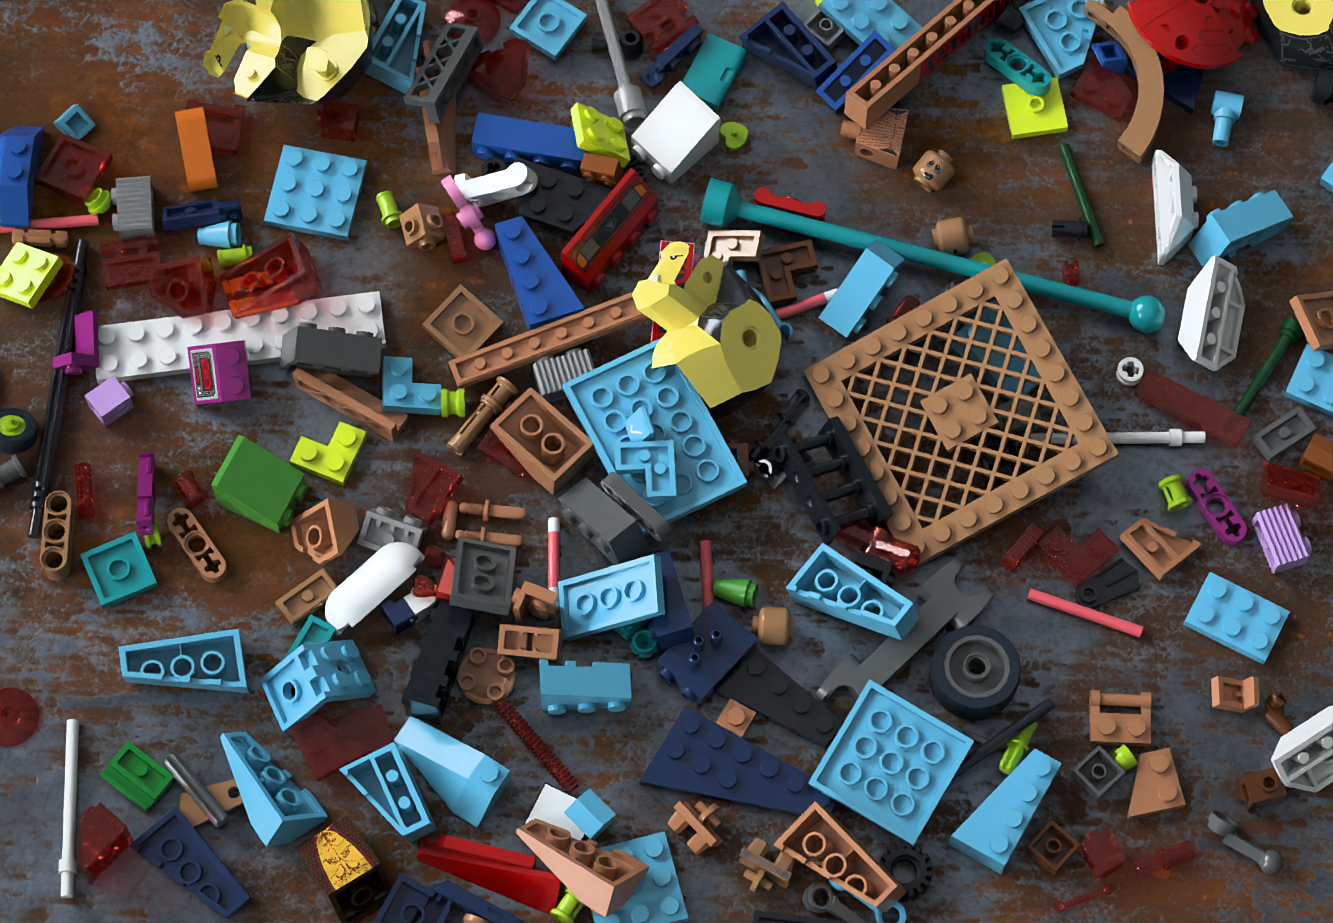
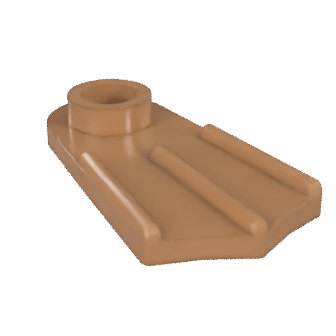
(220, 792)

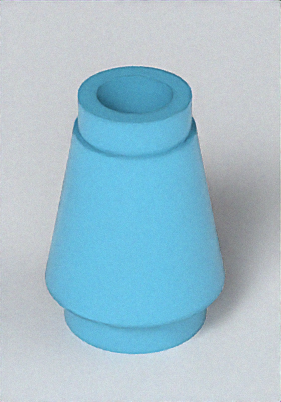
(220, 235)

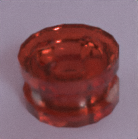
(1070, 273)

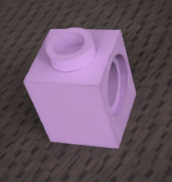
(110, 400)

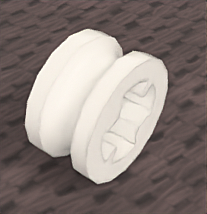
(1137, 367)

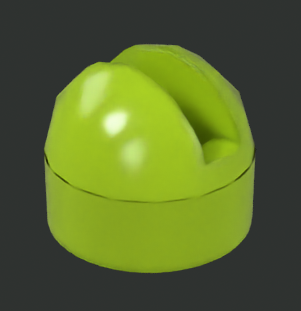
(1124, 758)

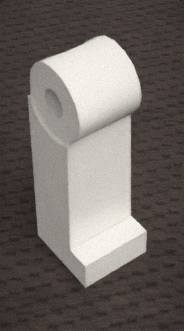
(497, 186)

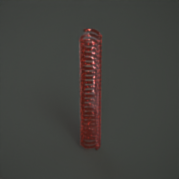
(515, 715)

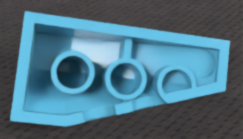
(458, 773)
(271, 799)

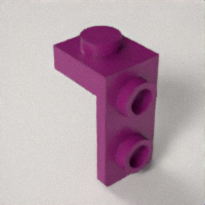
(86, 346)

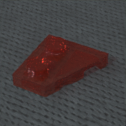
(1102, 90)
(430, 487)
(325, 746)

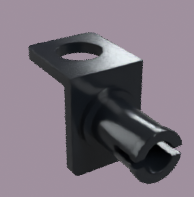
(771, 469)

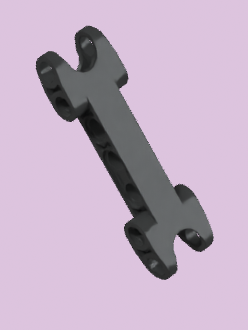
(942, 608)

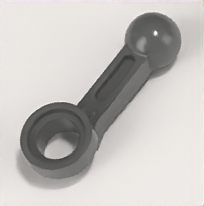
(1269, 861)
(832, 904)

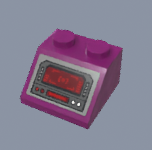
(220, 372)

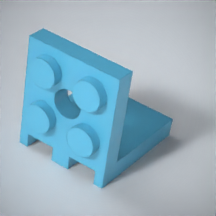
(316, 680)

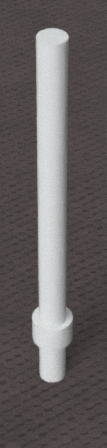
(1174, 437)
(68, 864)

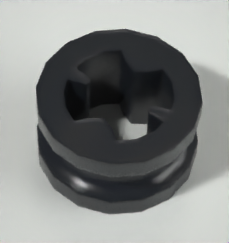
(492, 163)

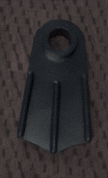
(1108, 584)

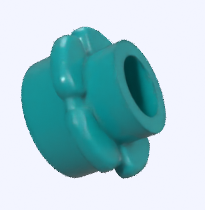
(636, 644)

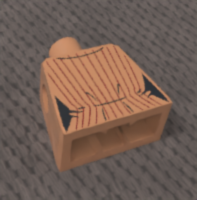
(881, 140)

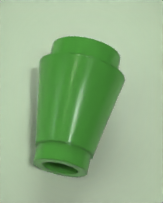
(737, 591)

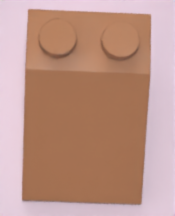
(543, 440)

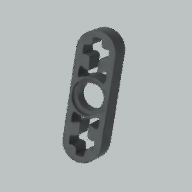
(636, 506)

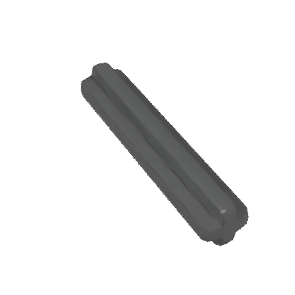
(196, 790)

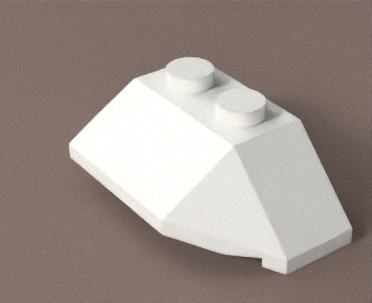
(1172, 205)
(1213, 315)
(1306, 754)

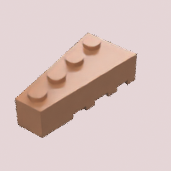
(835, 853)

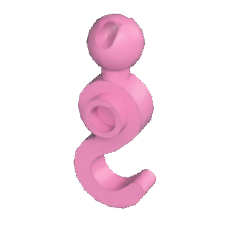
(470, 216)

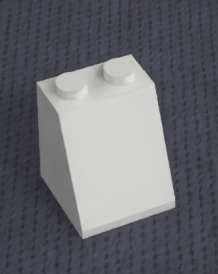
(676, 134)

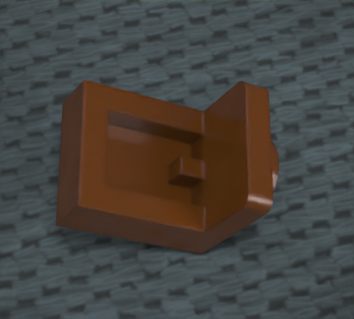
(740, 453)

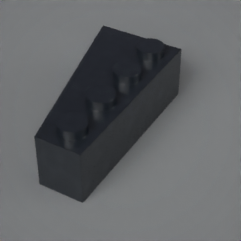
(438, 662)

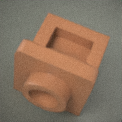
(1235, 694)

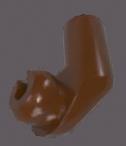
(1274, 713)

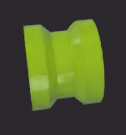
(453, 402)

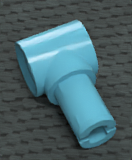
(1226, 110)

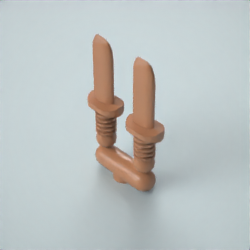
(486, 510)

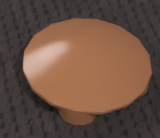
(486, 675)

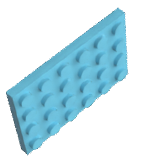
(702, 458)

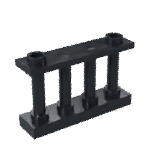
(850, 466)

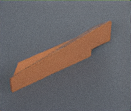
(442, 136)

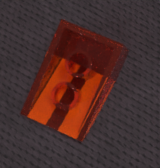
(271, 279)

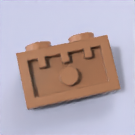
(539, 600)

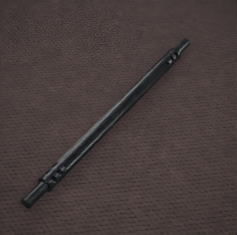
(57, 394)

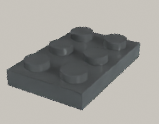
(483, 576)

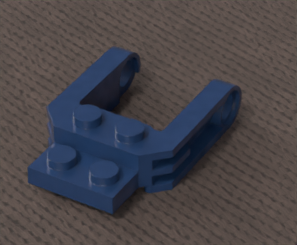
(418, 904)

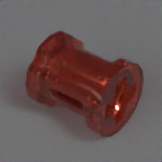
(189, 489)

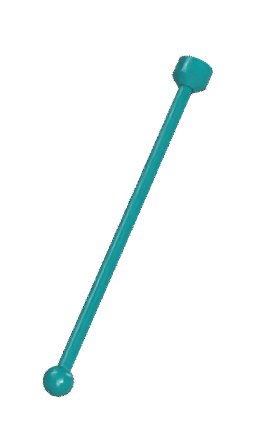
(724, 204)

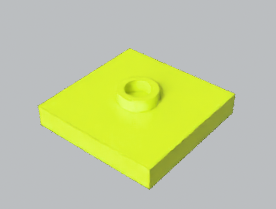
(1034, 114)

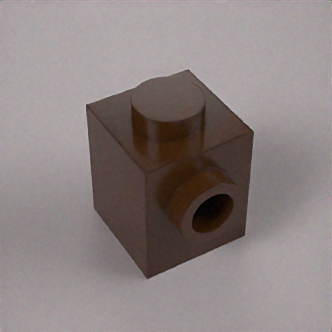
(1262, 789)

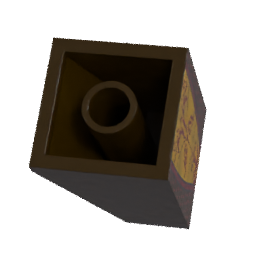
(345, 871)

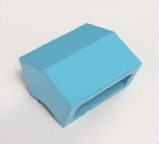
(590, 814)

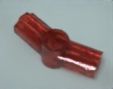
(880, 544)

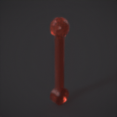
(1059, 906)

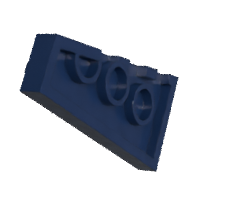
(188, 859)

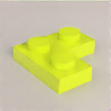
(330, 461)

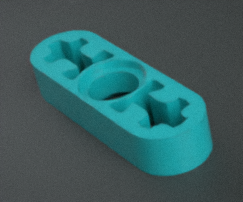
(1022, 77)

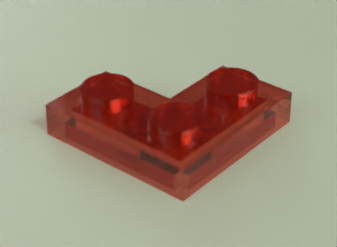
(1073, 560)

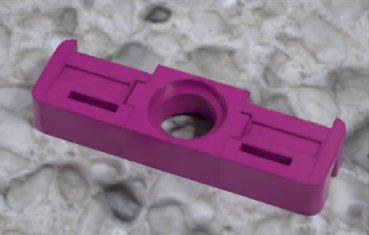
(146, 493)

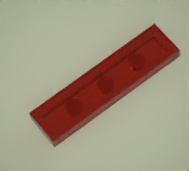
(1192, 408)

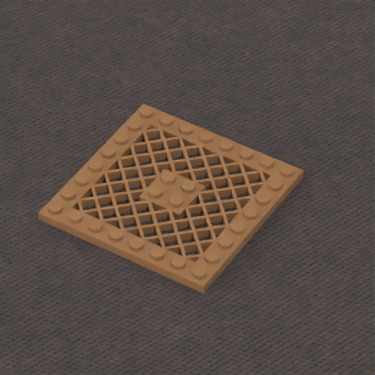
(962, 412)

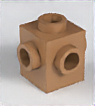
(422, 226)

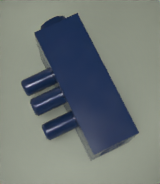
(709, 658)

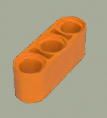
(196, 149)

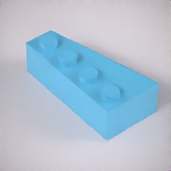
(192, 661)

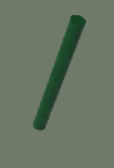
(1081, 196)

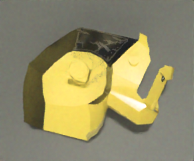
(1298, 31)
(297, 50)
(714, 329)

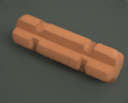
(40, 237)

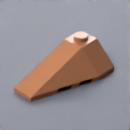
(591, 873)

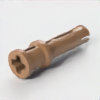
(489, 406)

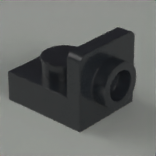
(876, 567)

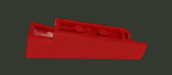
(494, 869)

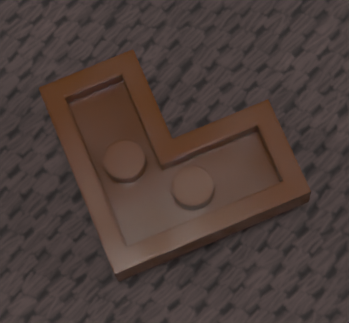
(778, 266)

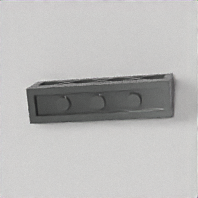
(453, 70)

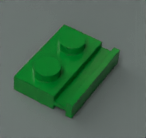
(137, 776)

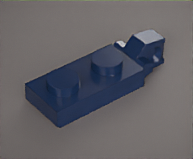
(671, 57)
(200, 214)

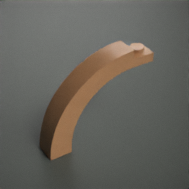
(1148, 113)

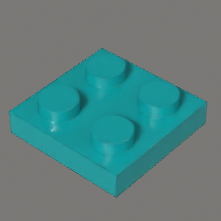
(119, 570)

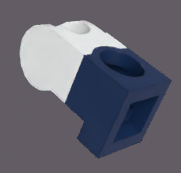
(406, 611)

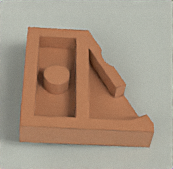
(1157, 546)
(1155, 785)

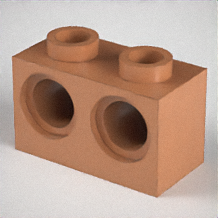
(530, 641)

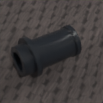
(1068, 228)

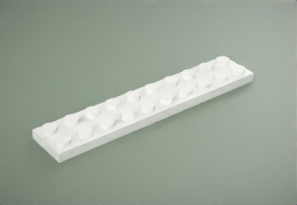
(161, 344)

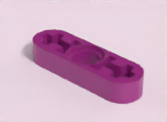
(1233, 521)

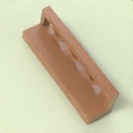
(350, 401)

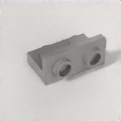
(384, 527)

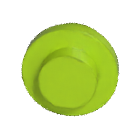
(99, 201)

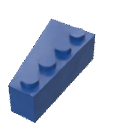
(534, 276)

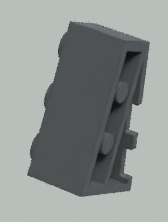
(331, 350)
(604, 523)

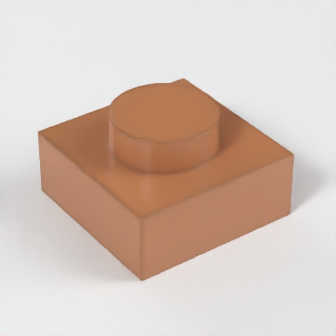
(736, 718)

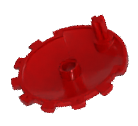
(1195, 31)

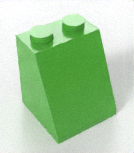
(259, 485)

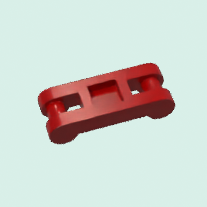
(790, 204)

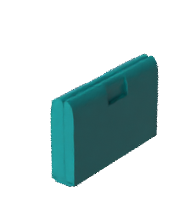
(714, 70)

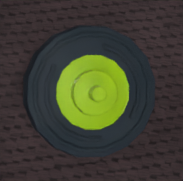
(17, 430)

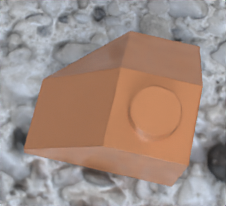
(325, 529)

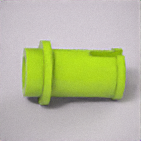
(388, 209)
(234, 256)

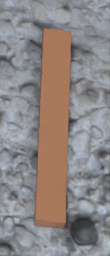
(545, 340)

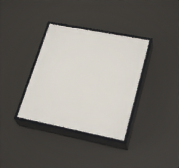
(551, 807)

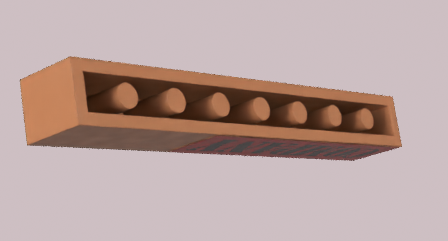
(918, 58)

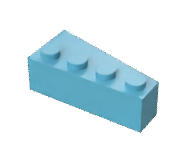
(851, 594)
(1002, 819)

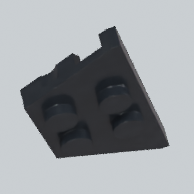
(560, 199)

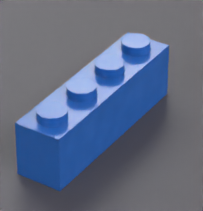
(529, 140)

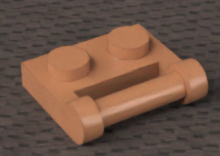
(1117, 727)

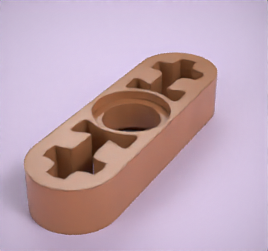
(215, 557)

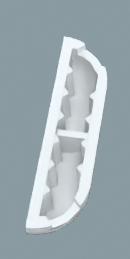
(371, 584)

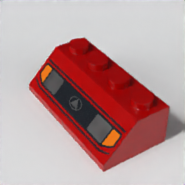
(609, 232)

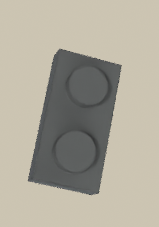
(1283, 433)

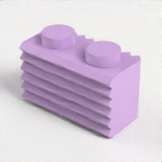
(1282, 538)

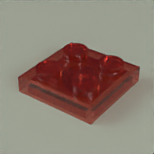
(73, 168)
(1289, 485)

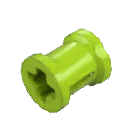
(1175, 493)
(567, 908)

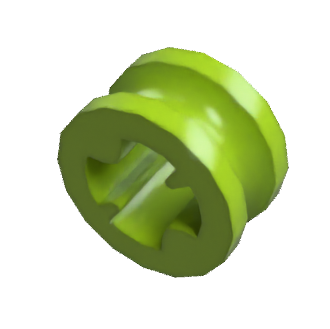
(154, 539)

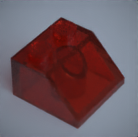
(100, 841)

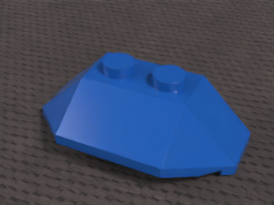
(18, 167)

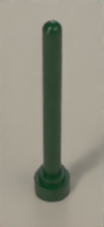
(1290, 332)

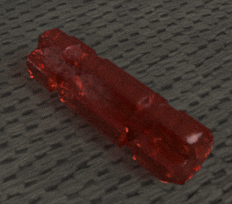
(84, 491)

